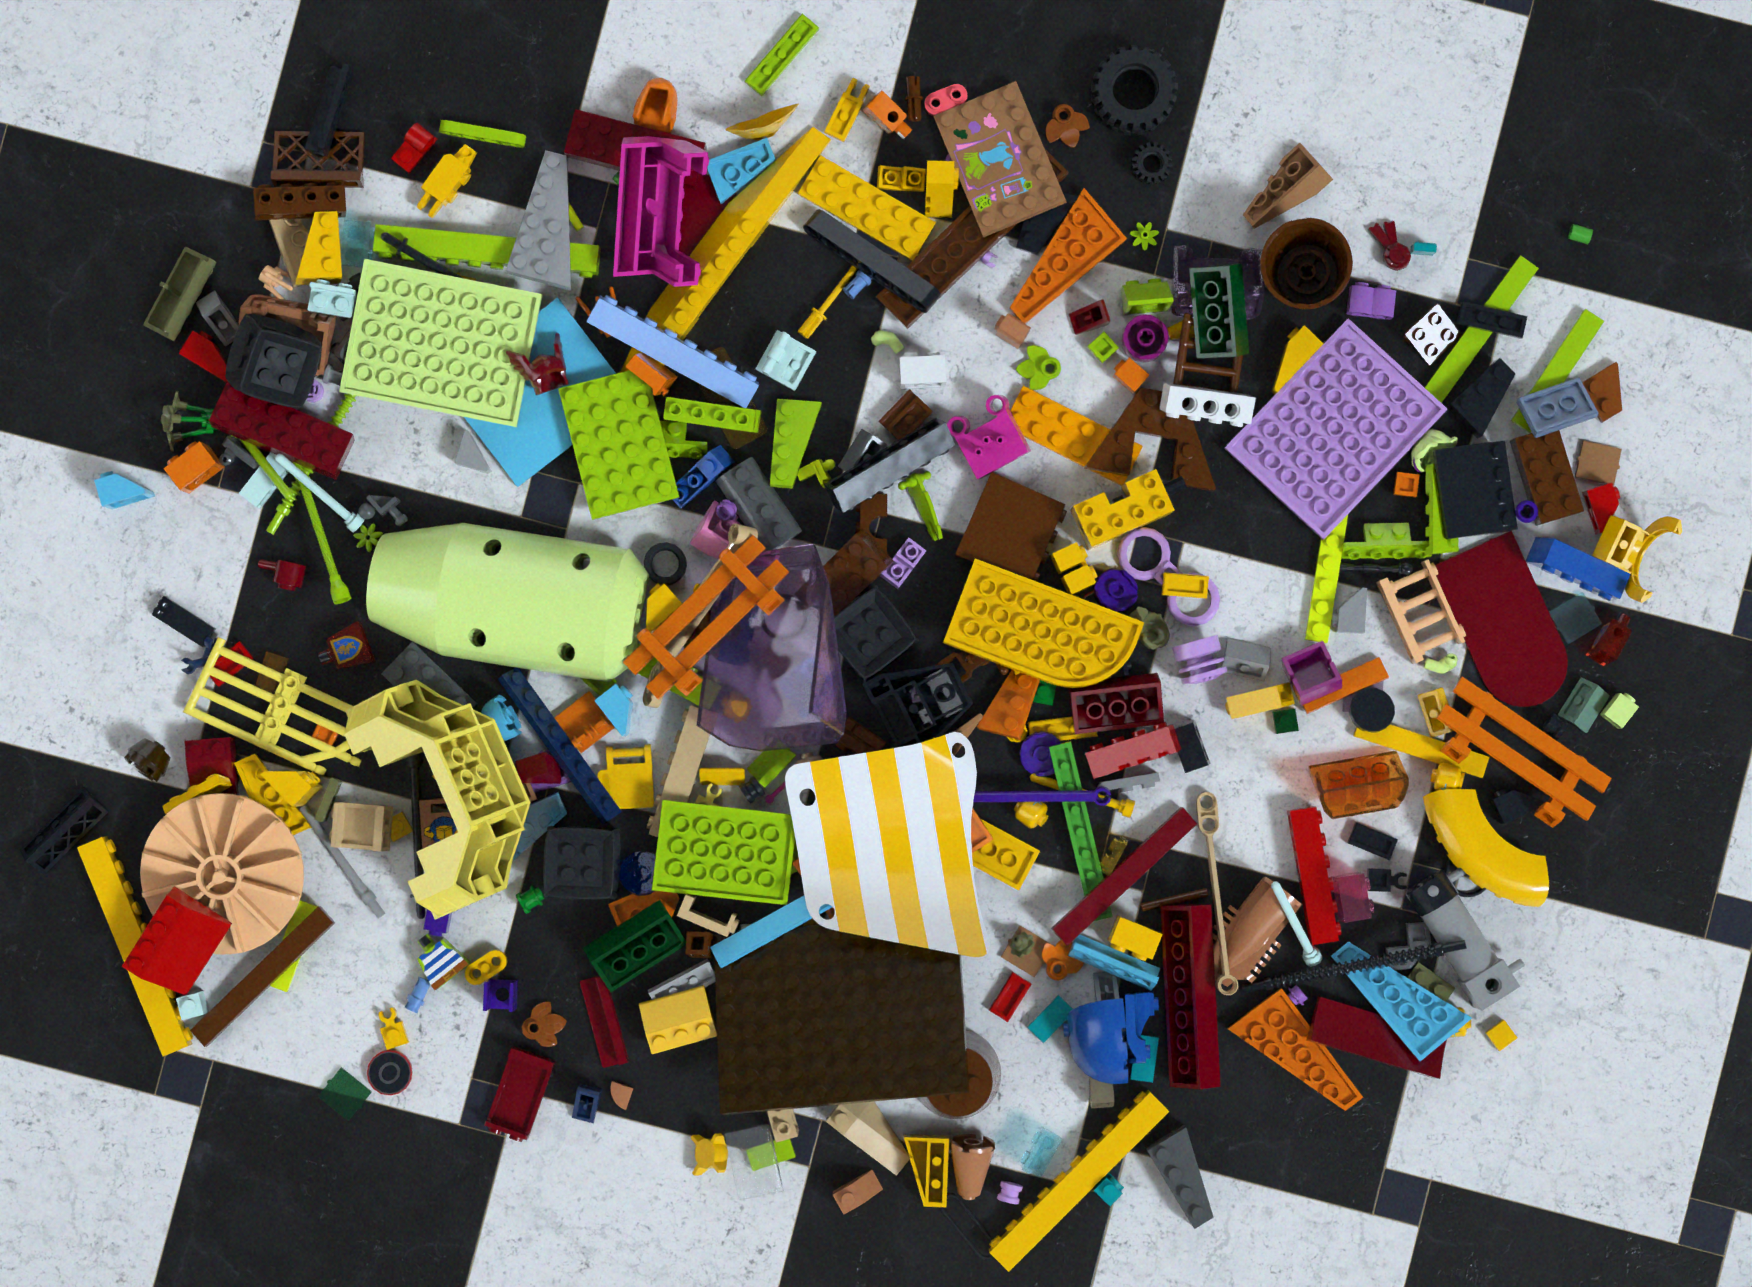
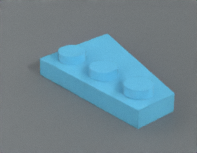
(738, 167)
(540, 815)

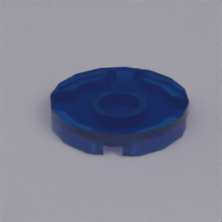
(638, 873)

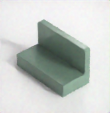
(1584, 704)

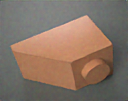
(857, 1191)

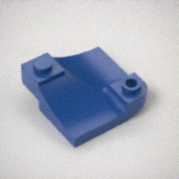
(1138, 1009)

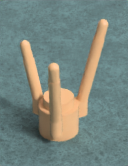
(273, 278)

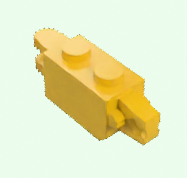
(446, 179)

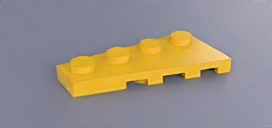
(262, 792)

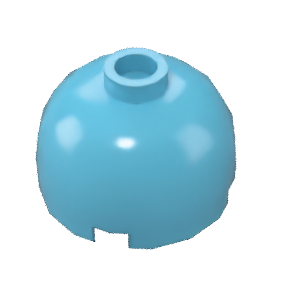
(504, 716)

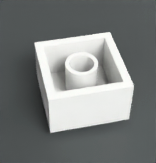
(922, 371)

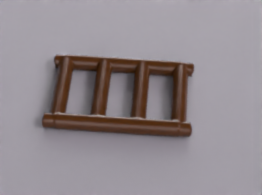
(1182, 365)

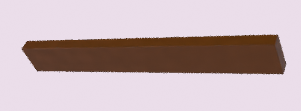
(262, 976)

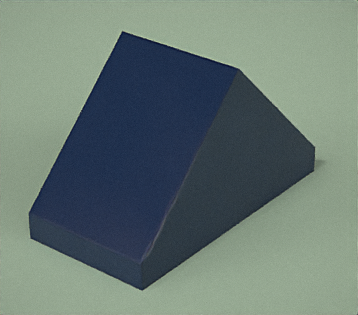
(586, 1103)

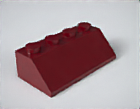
(1117, 704)

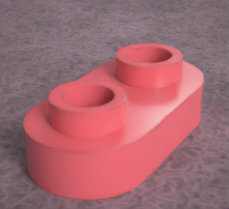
(945, 98)

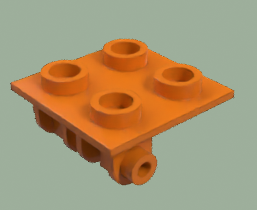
(584, 722)

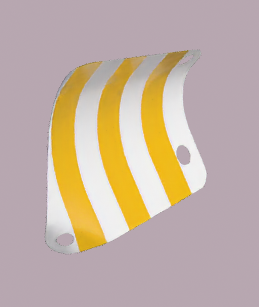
(892, 844)

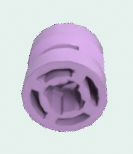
(316, 392)

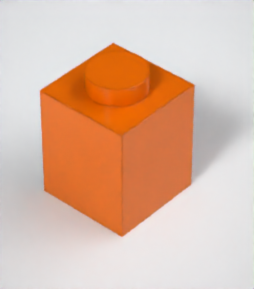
(1130, 374)

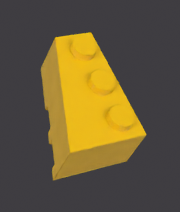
(940, 184)
(322, 251)
(930, 1166)

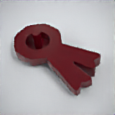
(1395, 255)

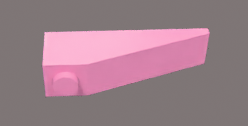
(712, 533)

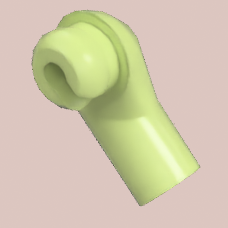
(885, 337)

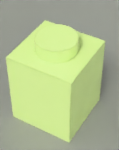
(1619, 710)

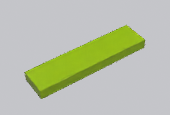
(781, 55)

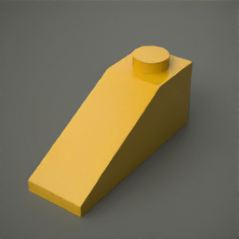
(1295, 355)

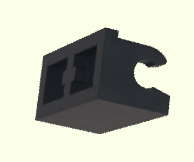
(1192, 752)

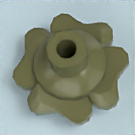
(1021, 944)

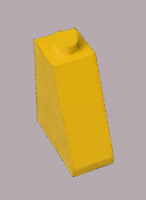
(1259, 700)

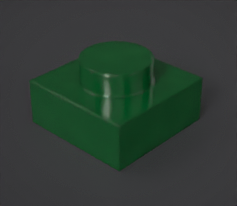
(1285, 721)

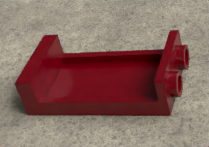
(519, 1094)

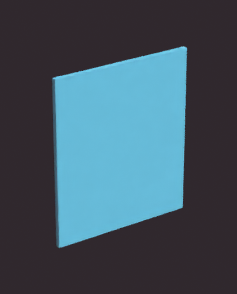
(542, 423)

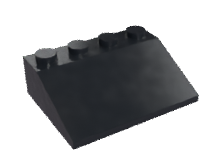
(1475, 490)

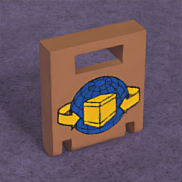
(435, 825)

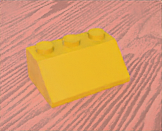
(294, 786)
(678, 1019)

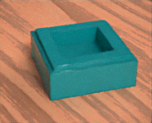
(1420, 248)

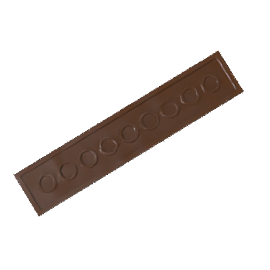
(951, 256)

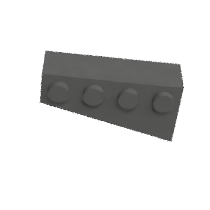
(1180, 1170)

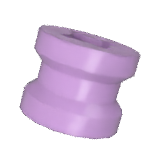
(1009, 1192)

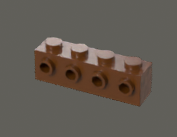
(298, 202)

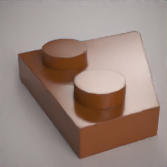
(1605, 391)

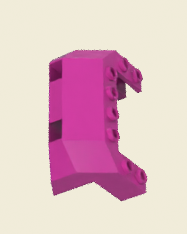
(652, 208)

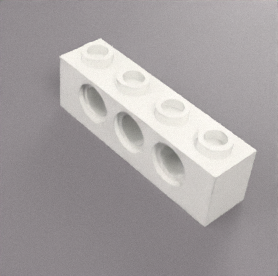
(1174, 395)

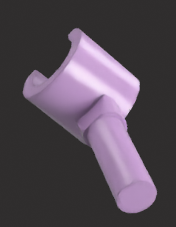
(985, 259)

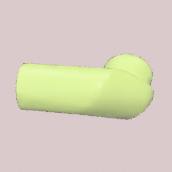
(1443, 665)

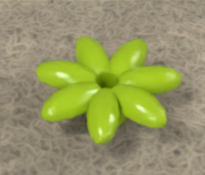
(1145, 240)
(365, 533)

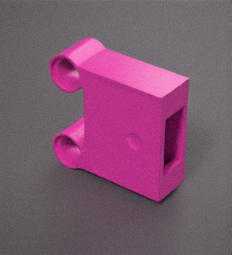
(992, 443)

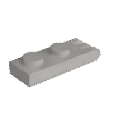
(1126, 784)

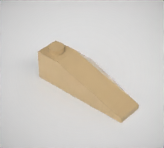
(871, 1132)

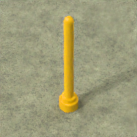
(1123, 806)

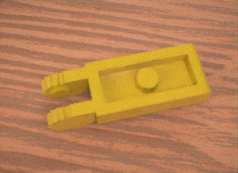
(846, 112)

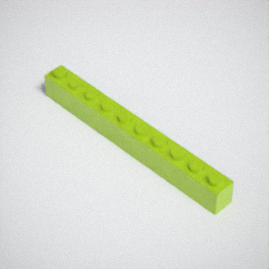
(473, 248)

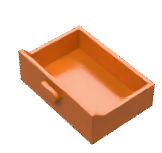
(652, 373)

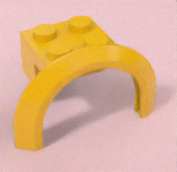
(1626, 543)

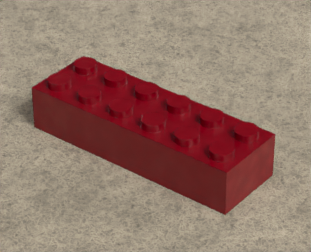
(600, 138)
(283, 431)

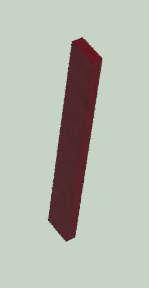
(1124, 876)

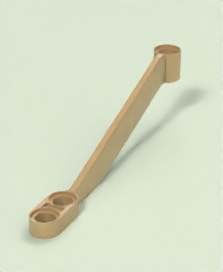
(737, 536)
(1212, 813)

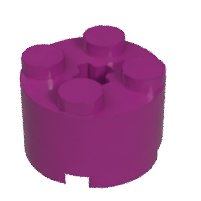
(1152, 328)

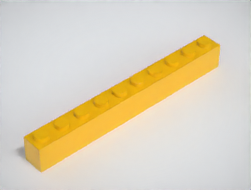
(127, 927)
(1077, 1180)

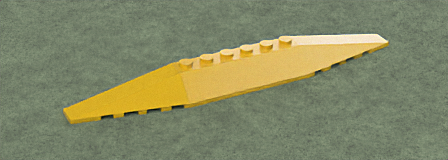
(734, 234)

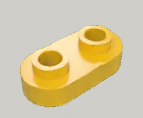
(486, 967)

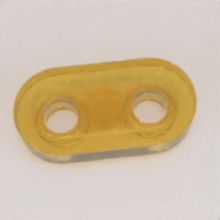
(1109, 861)

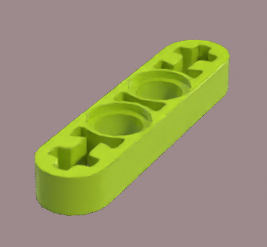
(482, 133)

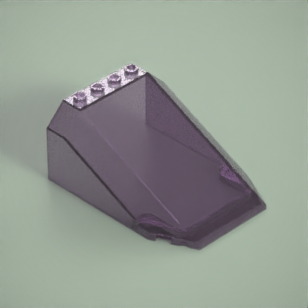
(780, 674)

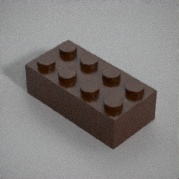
(1547, 476)
(855, 569)

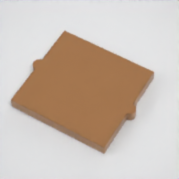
(1598, 462)
(1029, 963)

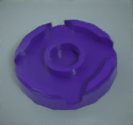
(1115, 590)
(1036, 754)

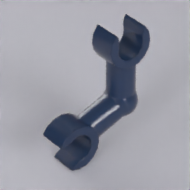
(197, 663)

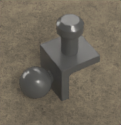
(383, 505)

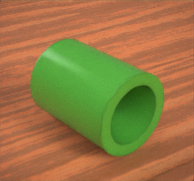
(1580, 234)

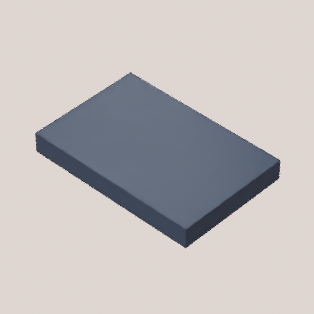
(1557, 407)

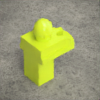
(817, 468)

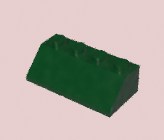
(1219, 311)
(635, 946)

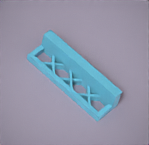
(1114, 962)

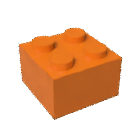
(193, 466)

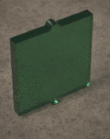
(345, 1094)

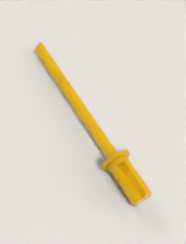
(817, 316)

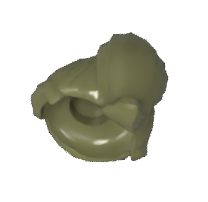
(1154, 631)

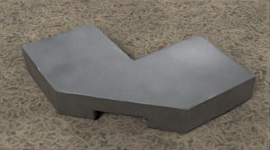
(1417, 936)

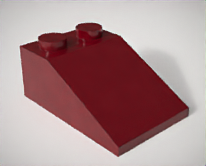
(212, 757)

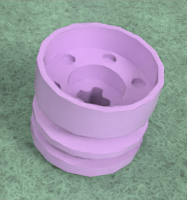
(1200, 660)

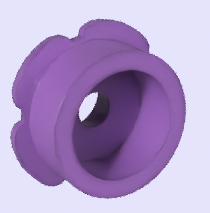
(726, 510)
(1297, 995)

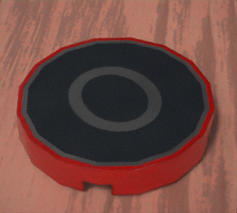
(389, 1072)

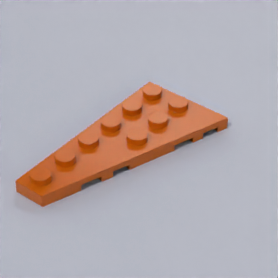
(1075, 249)
(1281, 1034)

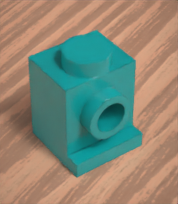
(1108, 1189)

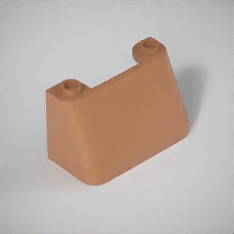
(296, 314)

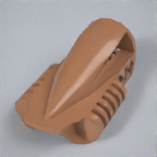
(1252, 932)

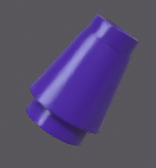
(1533, 511)

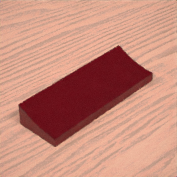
(1368, 1037)

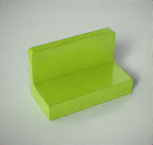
(770, 764)

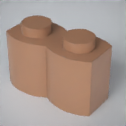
(1012, 330)

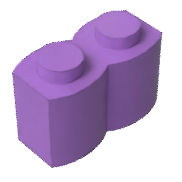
(1370, 301)

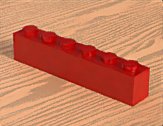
(1313, 875)

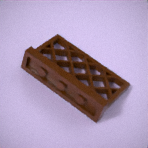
(300, 176)

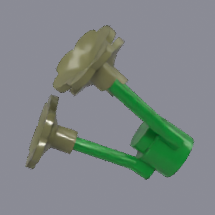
(169, 417)

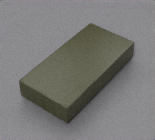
(328, 799)

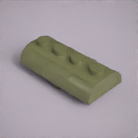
(179, 293)

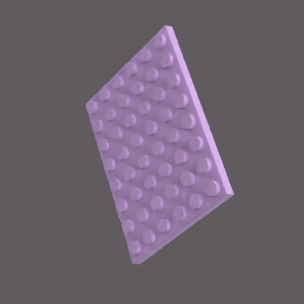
(1335, 429)

